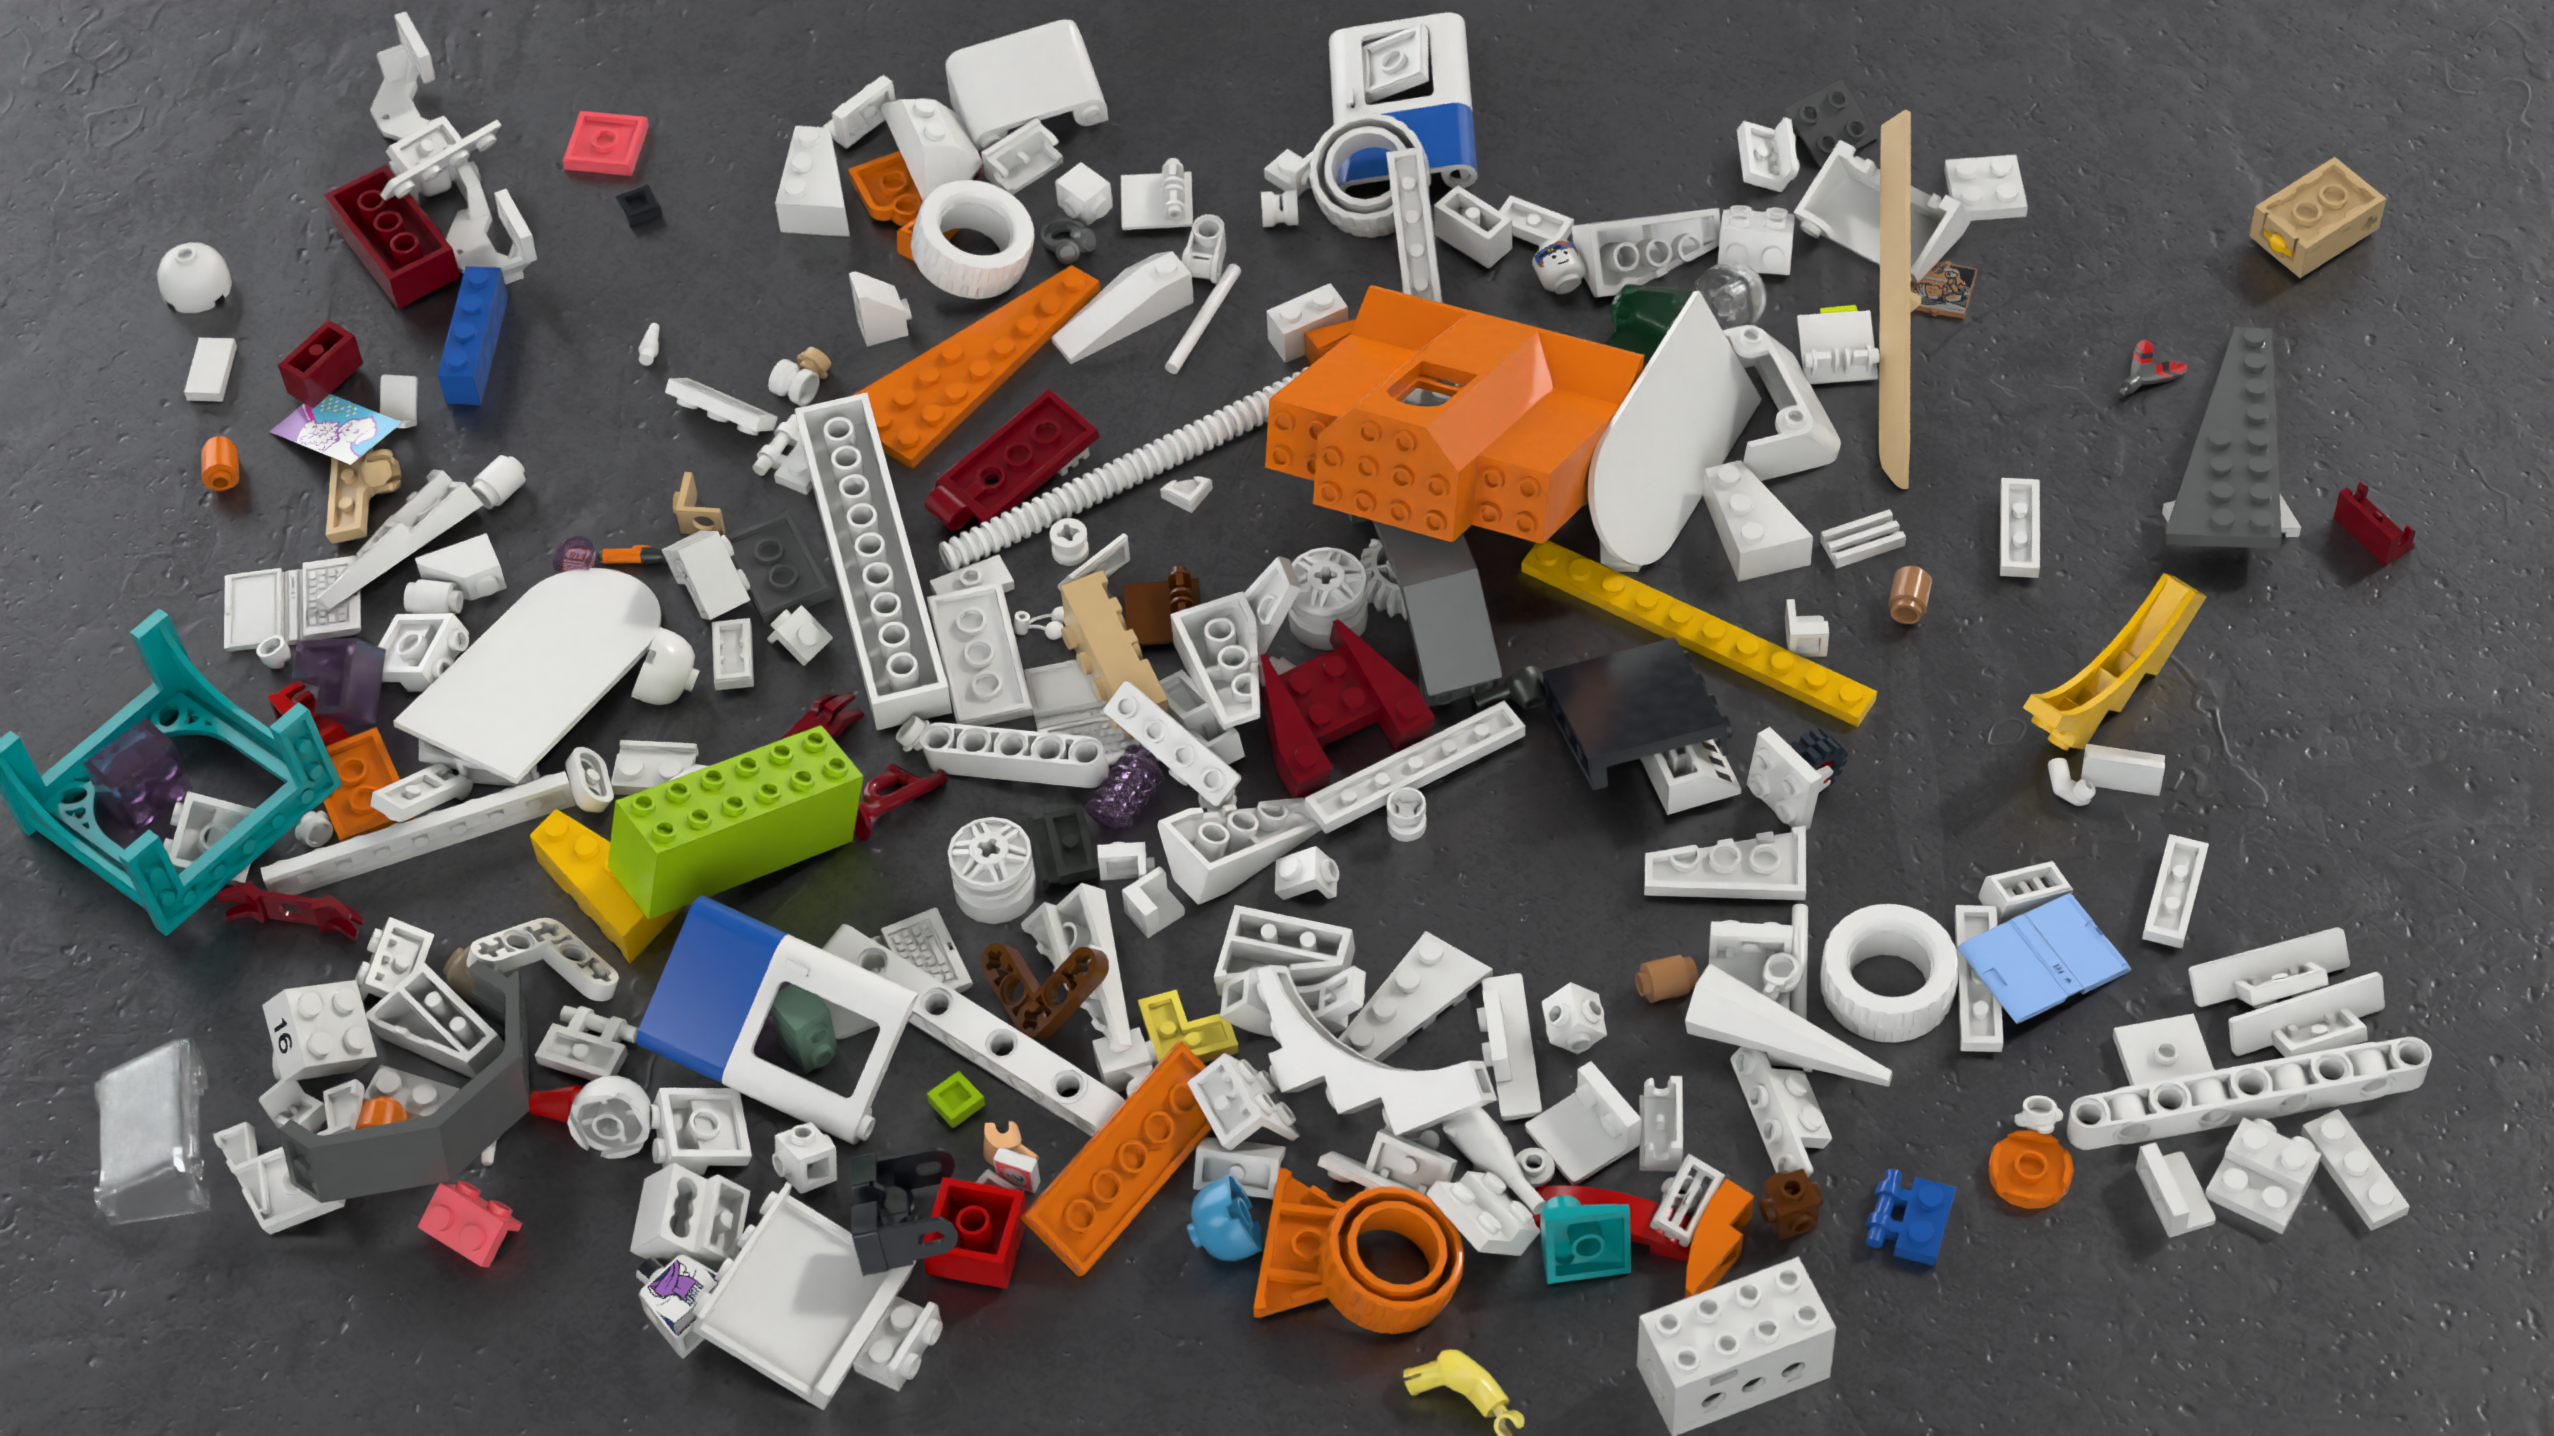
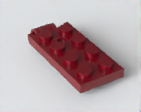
(1018, 455)

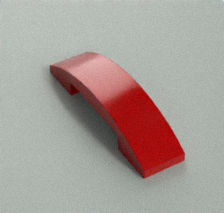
(1641, 1215)

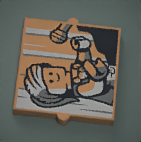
(1946, 289)

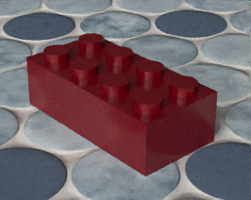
(392, 237)

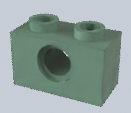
(804, 1027)

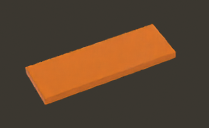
(1122, 1164)

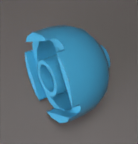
(1223, 1221)

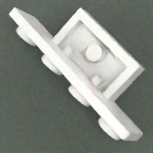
(431, 149)
(1172, 744)
(2271, 971)
(2311, 1021)
(1509, 1046)
(1782, 1110)
(1392, 1163)

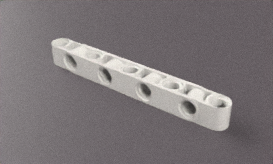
(980, 1035)
(2218, 1098)

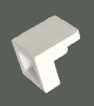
(1805, 634)
(1151, 903)

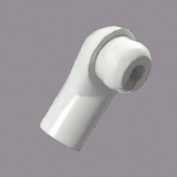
(2075, 792)

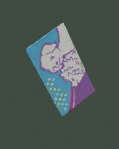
(336, 428)

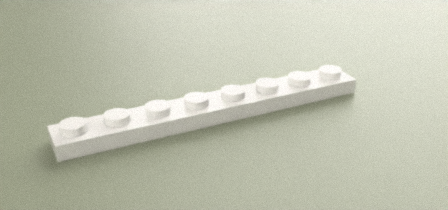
(419, 835)

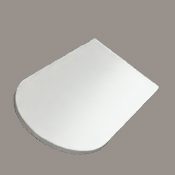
(1664, 436)
(537, 670)

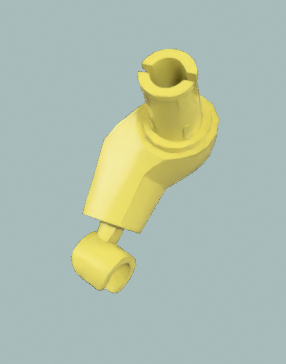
(1468, 1378)

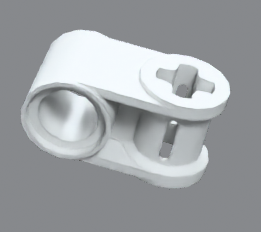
(1206, 248)

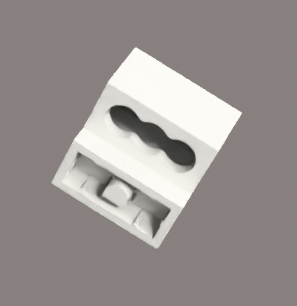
(689, 1217)

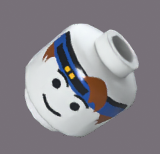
(1559, 266)

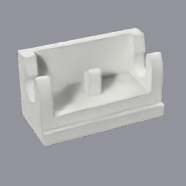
(1021, 157)
(1661, 1126)

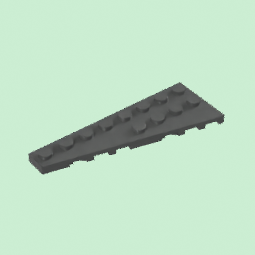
(2233, 471)

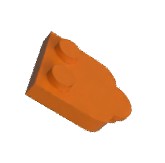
(887, 189)

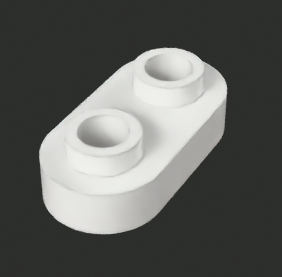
(589, 780)

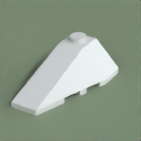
(1643, 247)

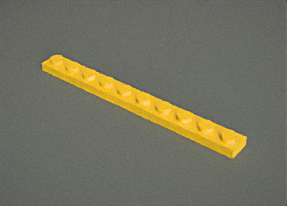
(1700, 632)

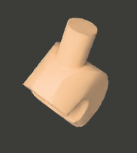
(1009, 1140)

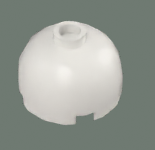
(193, 277)
(666, 669)
(611, 1117)

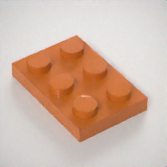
(363, 769)

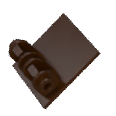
(1151, 603)

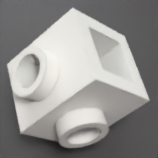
(1574, 1018)
(805, 1157)

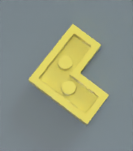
(1168, 1025)

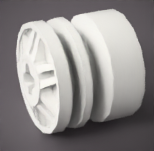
(1330, 590)
(992, 870)

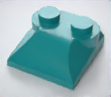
(1584, 1239)

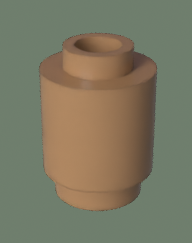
(1909, 594)
(1666, 978)

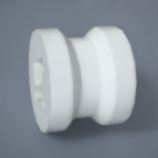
(1063, 549)

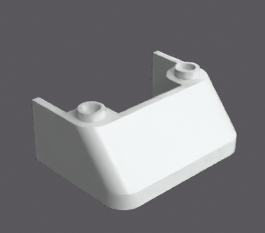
(1803, 428)

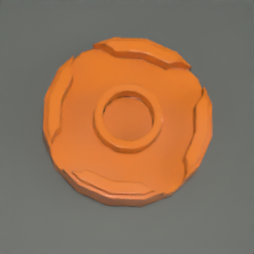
(2030, 1169)

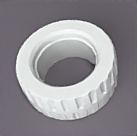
(978, 208)
(1355, 215)
(1894, 932)

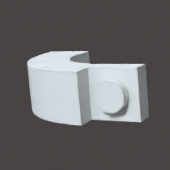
(1328, 1001)

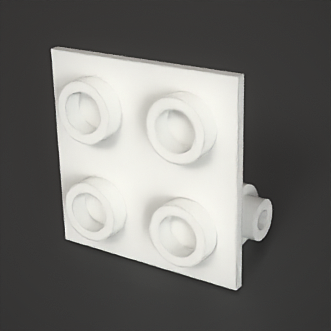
(1157, 199)
(1838, 347)

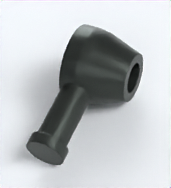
(1522, 686)

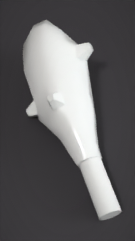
(1488, 1149)

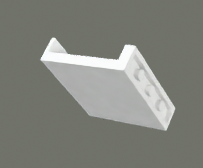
(796, 1300)

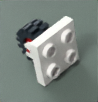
(1794, 774)

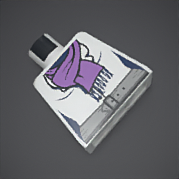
(671, 1297)

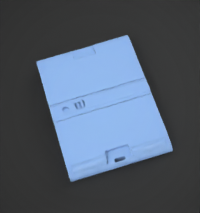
(2043, 958)

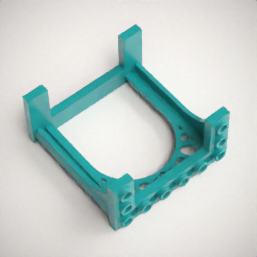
(143, 870)

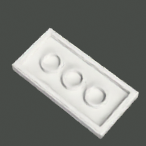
(980, 655)

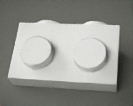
(1768, 154)

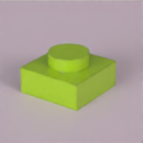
(955, 1099)

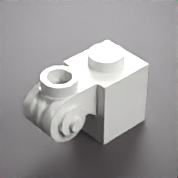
(1126, 1068)

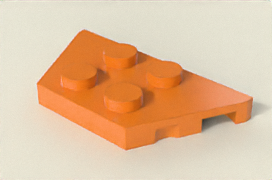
(1292, 1246)

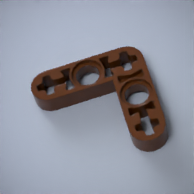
(1042, 998)

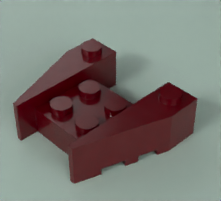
(1331, 700)

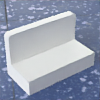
(2123, 769)
(1251, 1163)
(2173, 1190)

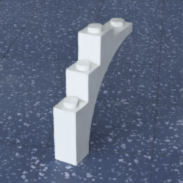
(1354, 1082)

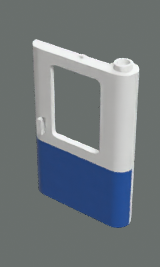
(1439, 120)
(720, 996)

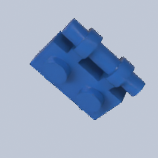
(1923, 1222)

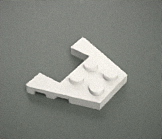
(266, 1177)

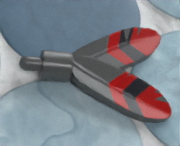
(2144, 373)

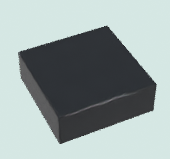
(639, 206)

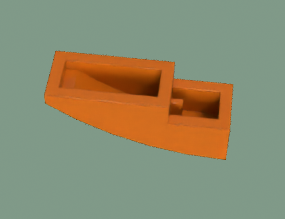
(1718, 1238)

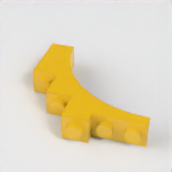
(2107, 683)

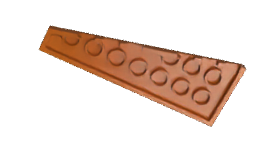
(944, 385)

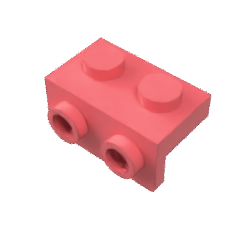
(468, 1222)

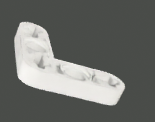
(553, 943)

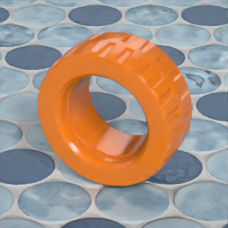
(1373, 1301)

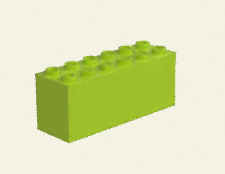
(734, 821)

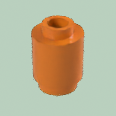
(220, 464)

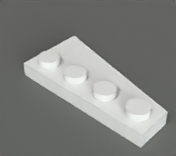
(1747, 869)
(1412, 997)

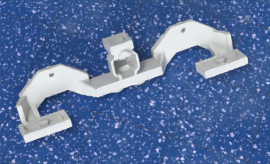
(398, 118)

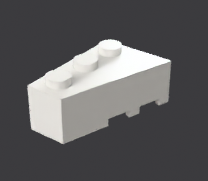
(1263, 938)
(435, 1023)

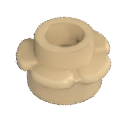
(815, 361)

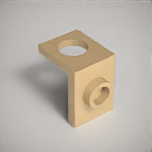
(686, 511)

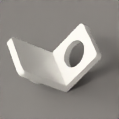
(399, 399)

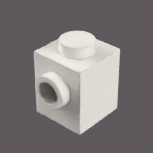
(1083, 194)

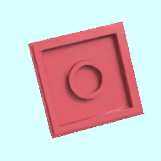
(605, 143)

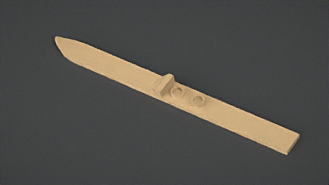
(1895, 298)

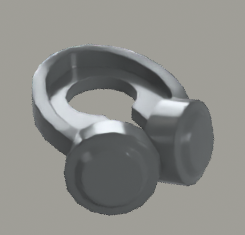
(1067, 250)

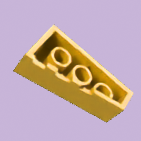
(580, 867)

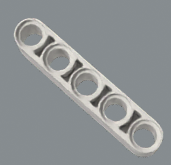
(1015, 755)

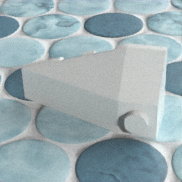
(1127, 305)
(1221, 656)
(1226, 847)

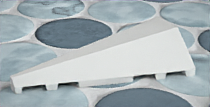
(419, 521)
(1080, 922)
(1744, 1017)

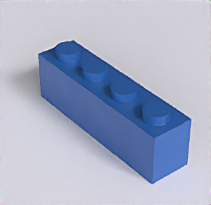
(473, 335)

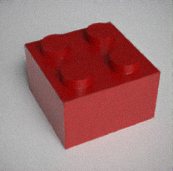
(987, 1231)

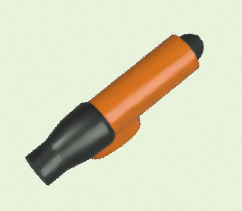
(637, 554)

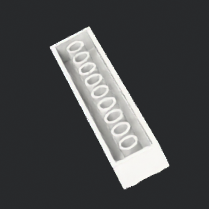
(873, 561)

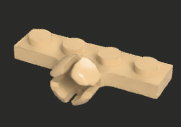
(352, 489)

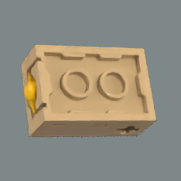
(2317, 217)

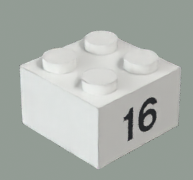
(319, 1030)

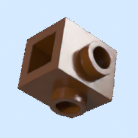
(1790, 1203)

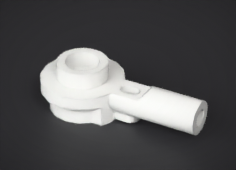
(1780, 975)

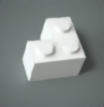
(708, 572)

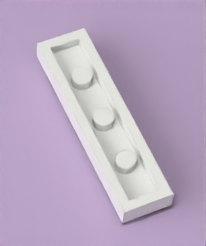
(1978, 1008)

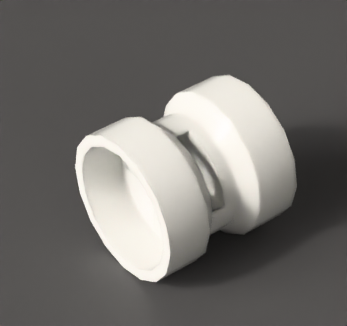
(1271, 208)
(796, 383)
(1406, 814)

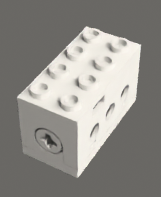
(1735, 1346)

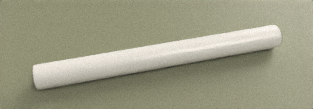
(1202, 319)
(1798, 996)

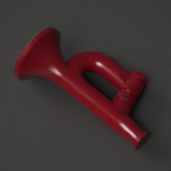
(877, 805)

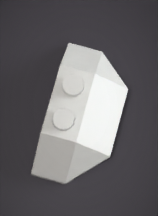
(932, 142)

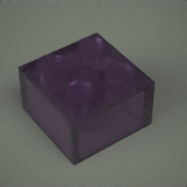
(138, 776)

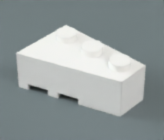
(810, 186)
(1753, 523)

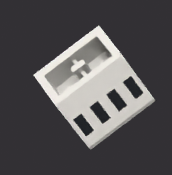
(1691, 776)

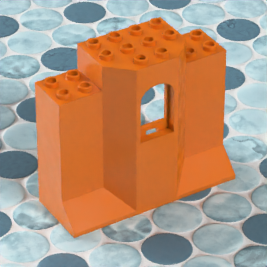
(1495, 456)

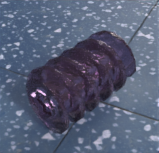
(1126, 788)

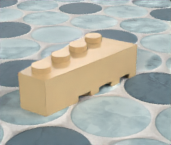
(1104, 643)

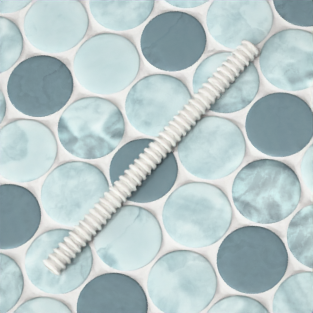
(1110, 479)

